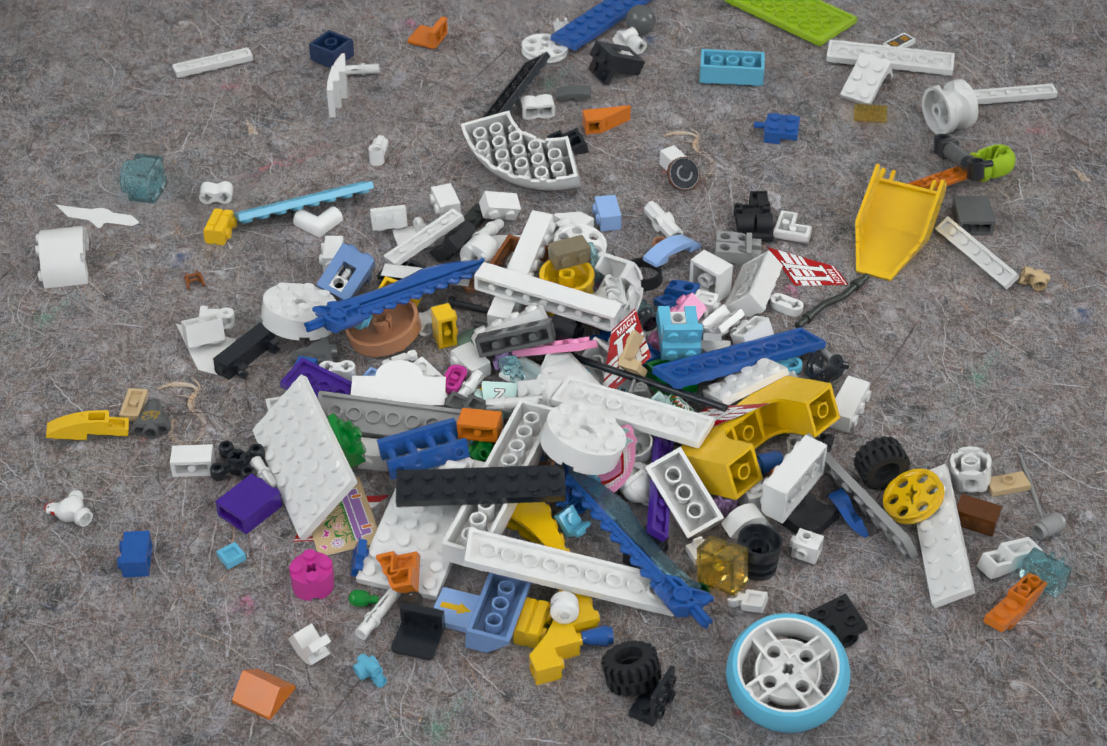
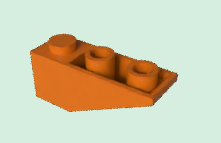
(603, 119)

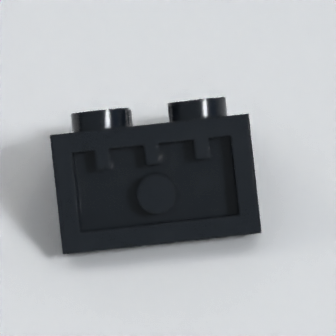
(652, 704)

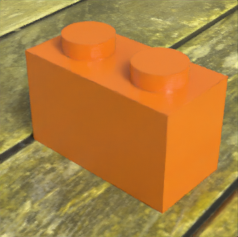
(479, 425)

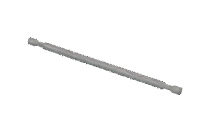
(1032, 487)

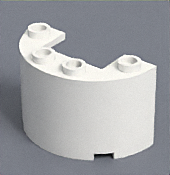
(62, 256)
(631, 279)

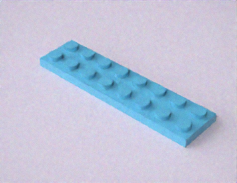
(309, 200)

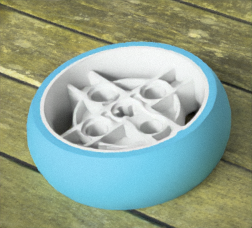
(754, 696)

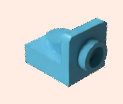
(571, 522)

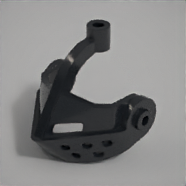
(832, 371)

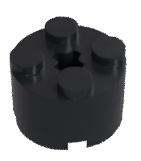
(567, 328)

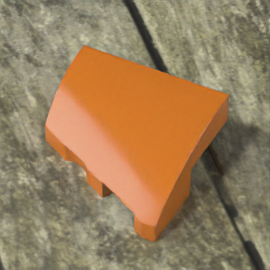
(401, 570)

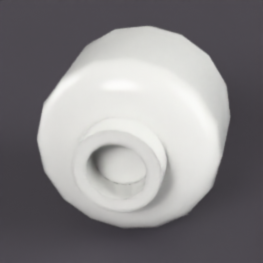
(564, 607)

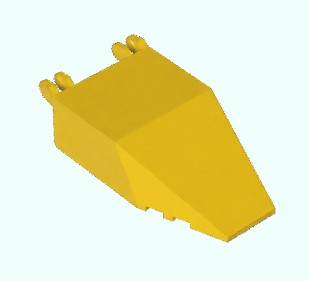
(894, 223)

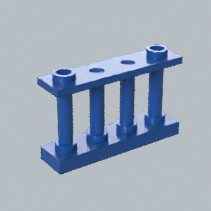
(421, 438)

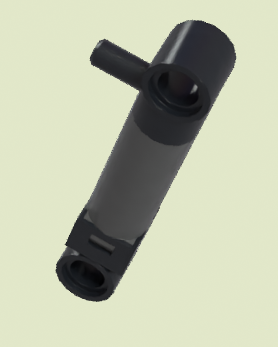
(949, 149)

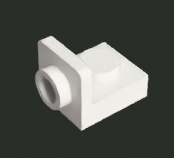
(709, 299)

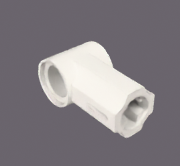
(378, 150)

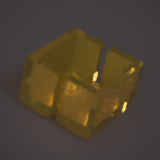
(719, 560)

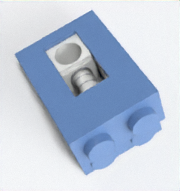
(355, 264)

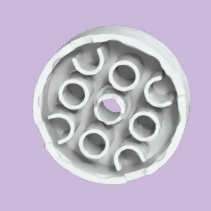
(290, 306)
(583, 438)

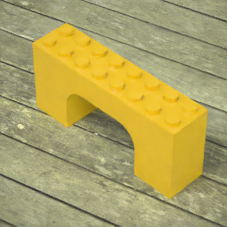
(727, 455)

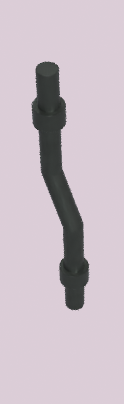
(810, 315)

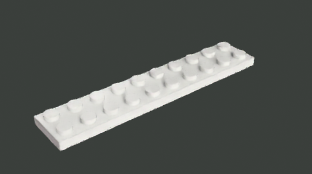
(560, 570)

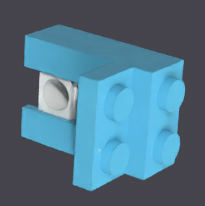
(678, 333)

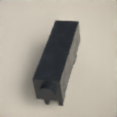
(244, 351)

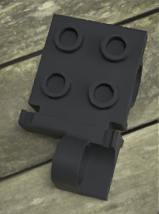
(755, 216)
(839, 617)

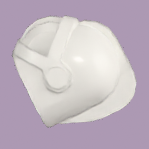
(637, 485)

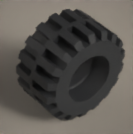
(880, 462)
(631, 668)

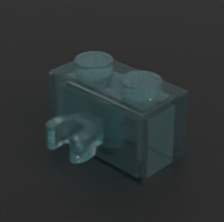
(1048, 569)

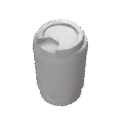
(1049, 526)

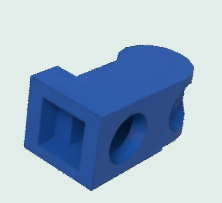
(679, 287)

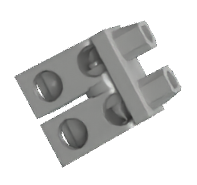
(736, 247)

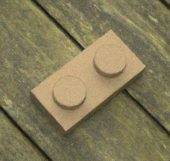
(134, 403)

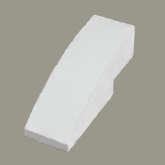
(1006, 558)

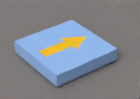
(457, 607)

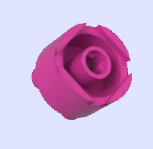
(312, 575)

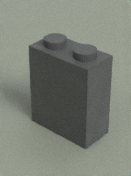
(974, 214)

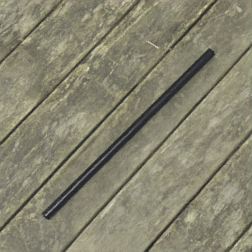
(651, 383)

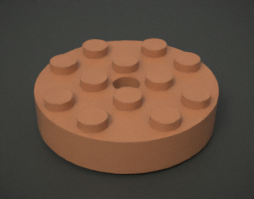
(387, 332)

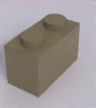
(569, 252)

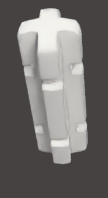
(410, 356)

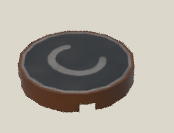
(683, 173)

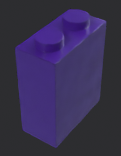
(249, 503)

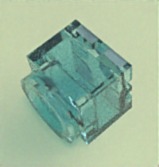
(143, 178)

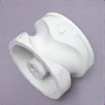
(950, 107)

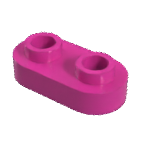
(455, 377)

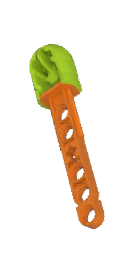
(1003, 163)

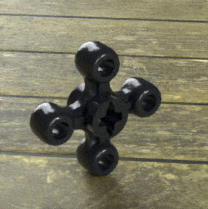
(237, 461)

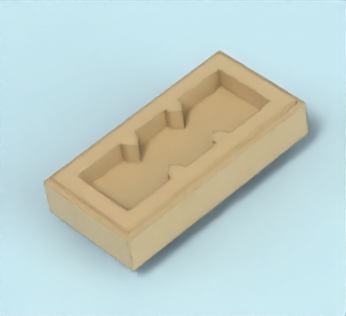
(1008, 484)

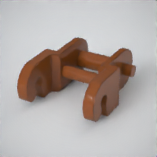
(199, 277)

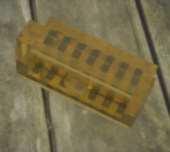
(870, 113)

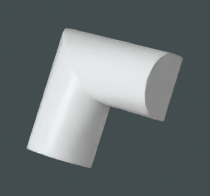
(318, 224)
(788, 229)

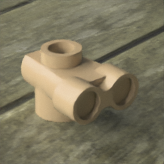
(1035, 277)

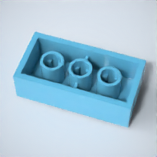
(732, 67)

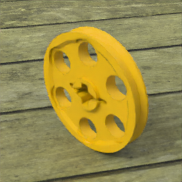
(906, 494)

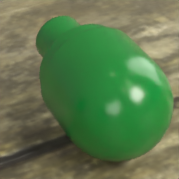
(361, 598)

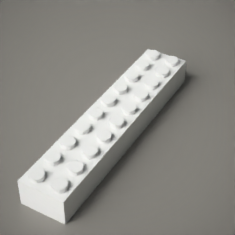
(516, 446)

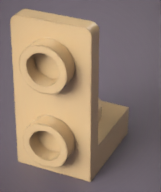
(627, 357)

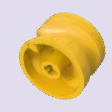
(576, 277)

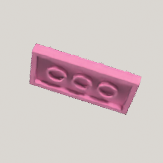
(559, 346)

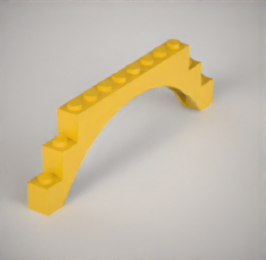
(561, 640)

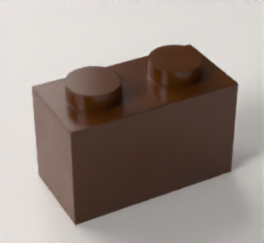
(978, 514)

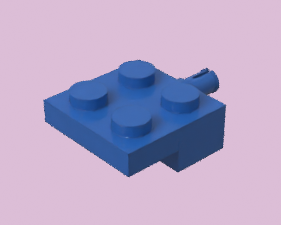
(779, 127)

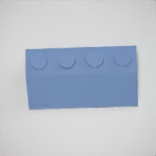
(496, 613)

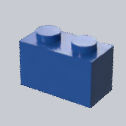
(135, 554)

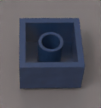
(329, 47)

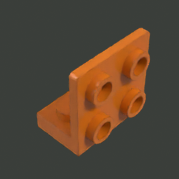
(430, 36)

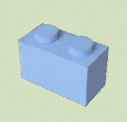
(607, 213)

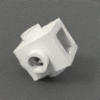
(806, 546)

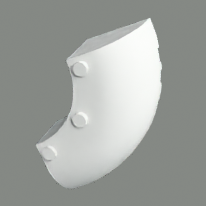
(522, 156)

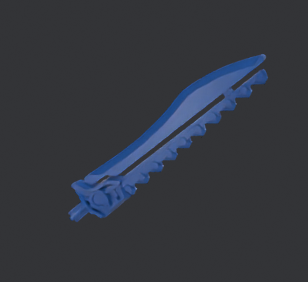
(354, 310)

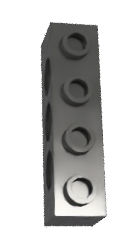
(515, 337)

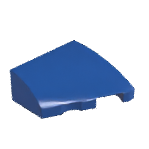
(844, 506)

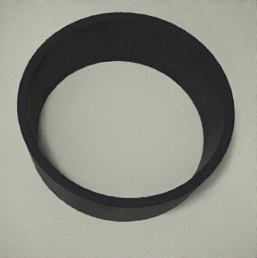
(652, 283)

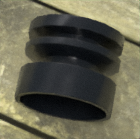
(763, 550)

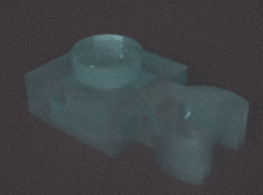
(511, 366)

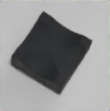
(453, 242)
(810, 516)

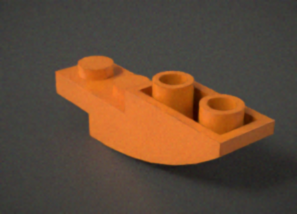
(1016, 603)

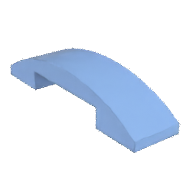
(660, 252)

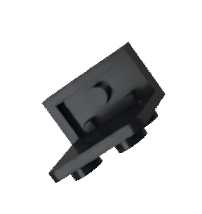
(419, 631)

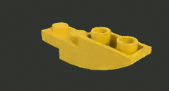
(79, 424)

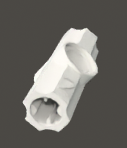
(662, 221)

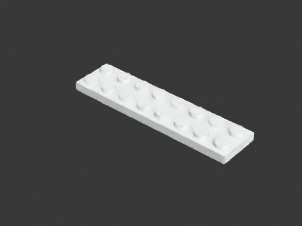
(901, 58)
(639, 412)
(944, 547)

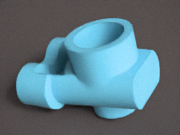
(369, 667)

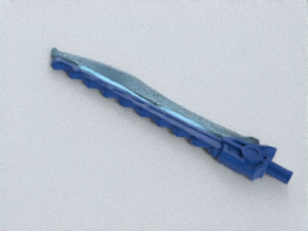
(669, 582)

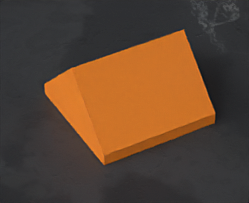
(261, 692)

